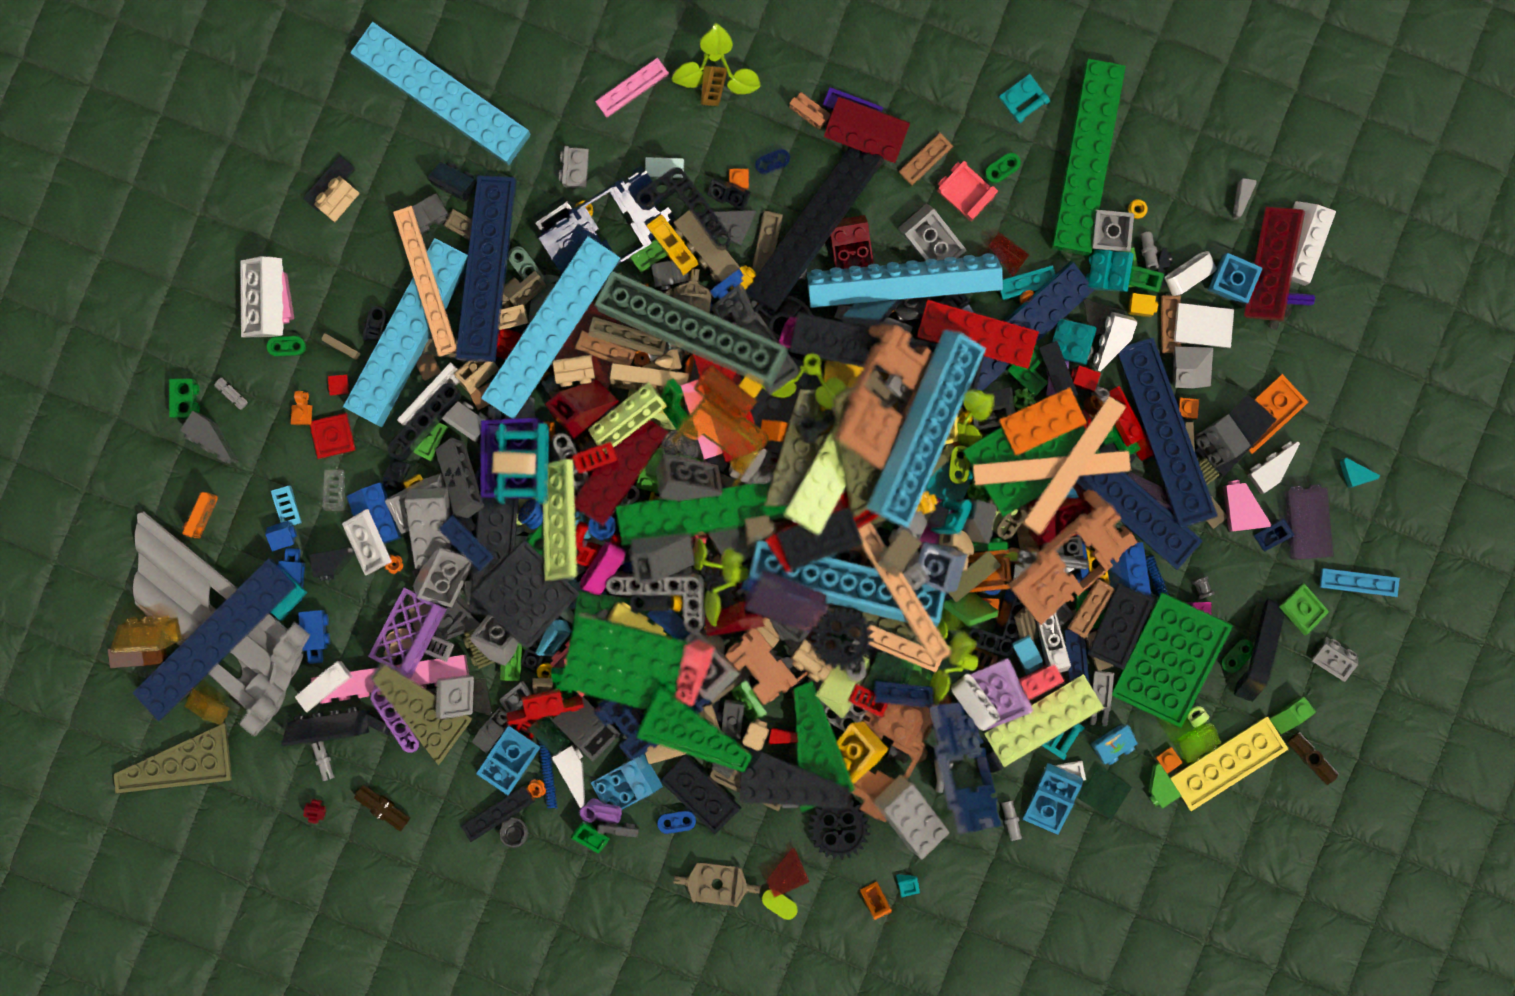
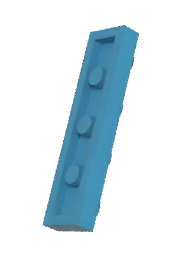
(1359, 582)

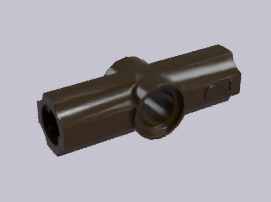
(1304, 750)
(382, 807)

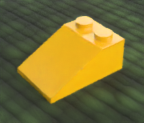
(860, 749)

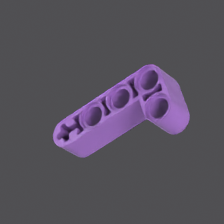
(392, 719)

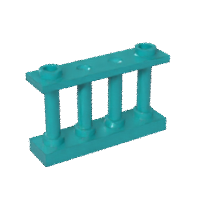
(541, 473)

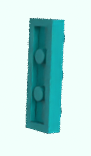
(1029, 281)

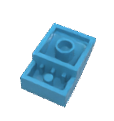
(508, 760)
(1053, 798)

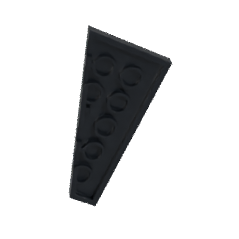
(781, 782)

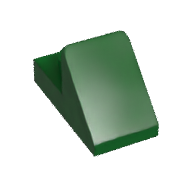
(1146, 279)
(589, 837)

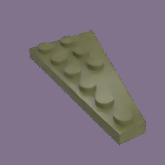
(188, 763)

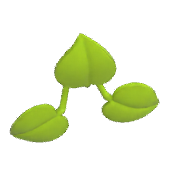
(715, 45)
(824, 393)
(980, 408)
(731, 571)
(960, 647)

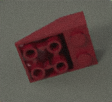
(852, 243)
(580, 406)
(1064, 516)

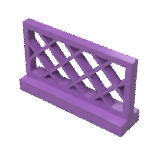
(422, 637)

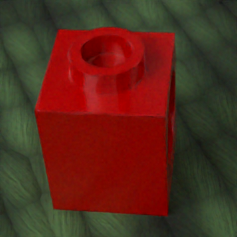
(1085, 378)

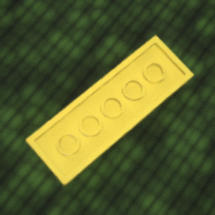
(1229, 763)

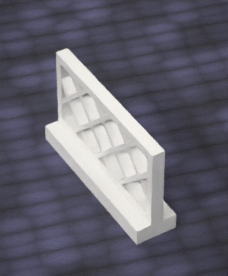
(444, 377)

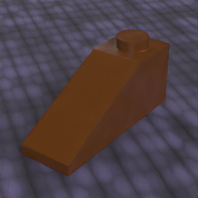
(139, 658)

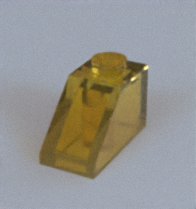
(207, 707)

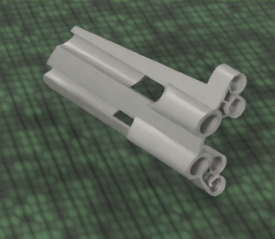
(178, 584)

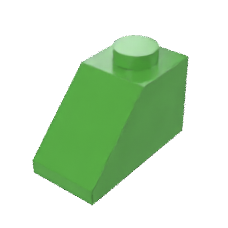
(1292, 715)
(1161, 787)

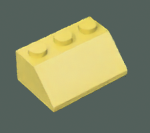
(623, 615)

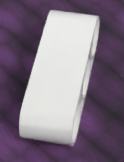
(1190, 273)
(975, 702)

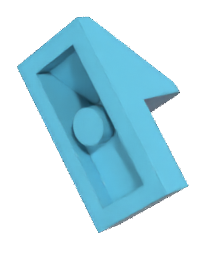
(1028, 655)

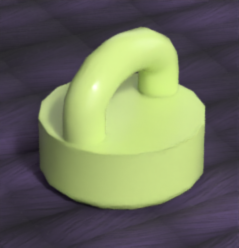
(1198, 719)

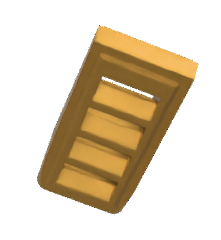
(707, 84)

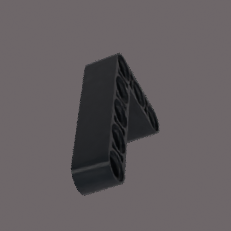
(690, 202)
(1000, 633)
(1263, 652)

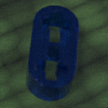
(775, 165)

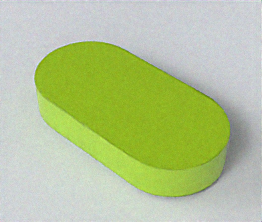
(780, 905)

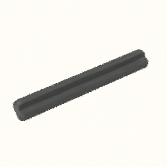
(1070, 562)

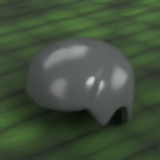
(513, 832)

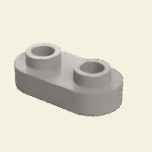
(848, 650)

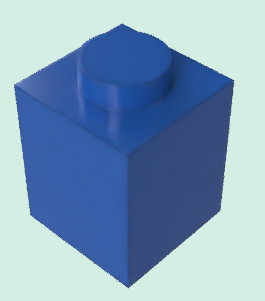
(280, 535)

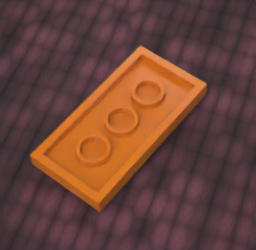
(1282, 402)
(1042, 421)

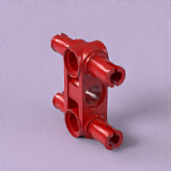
(586, 550)

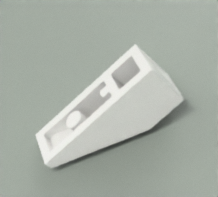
(323, 686)
(571, 768)

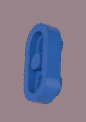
(721, 289)
(677, 823)

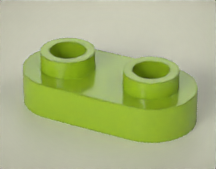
(958, 465)

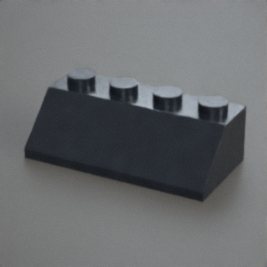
(325, 727)

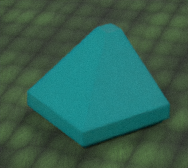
(908, 885)

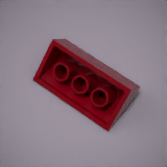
(866, 129)

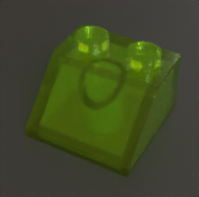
(1197, 742)

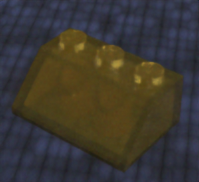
(146, 634)

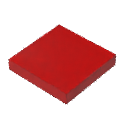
(332, 436)

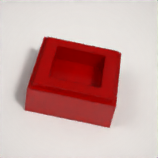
(338, 385)

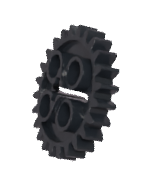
(725, 595)
(847, 621)
(840, 846)

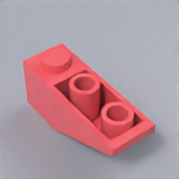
(697, 661)

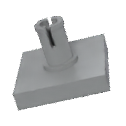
(454, 696)

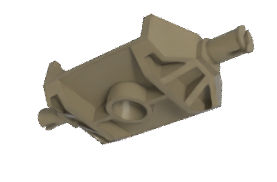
(694, 295)
(701, 888)

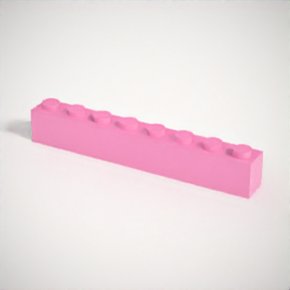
(425, 673)

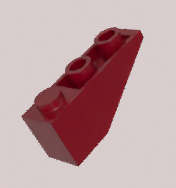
(734, 619)

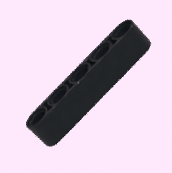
(414, 425)

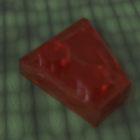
(787, 875)

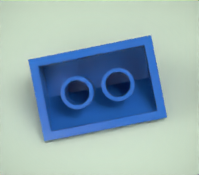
(374, 500)
(1131, 570)

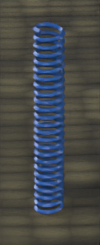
(1155, 573)
(549, 784)

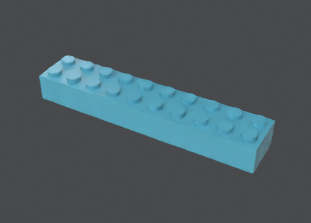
(440, 93)
(904, 280)
(550, 327)
(404, 339)
(926, 428)
(847, 585)

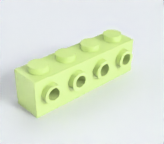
(628, 416)

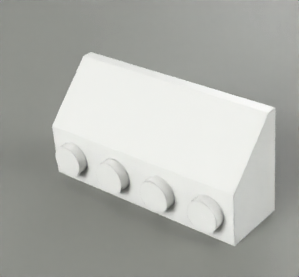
(1312, 239)
(261, 297)

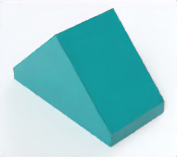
(1356, 474)

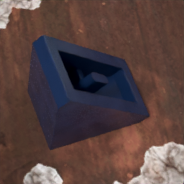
(1274, 535)

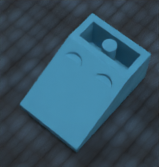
(627, 783)

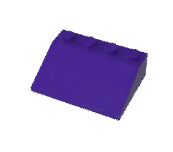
(490, 445)

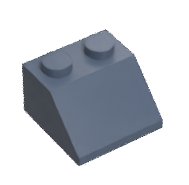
(942, 566)

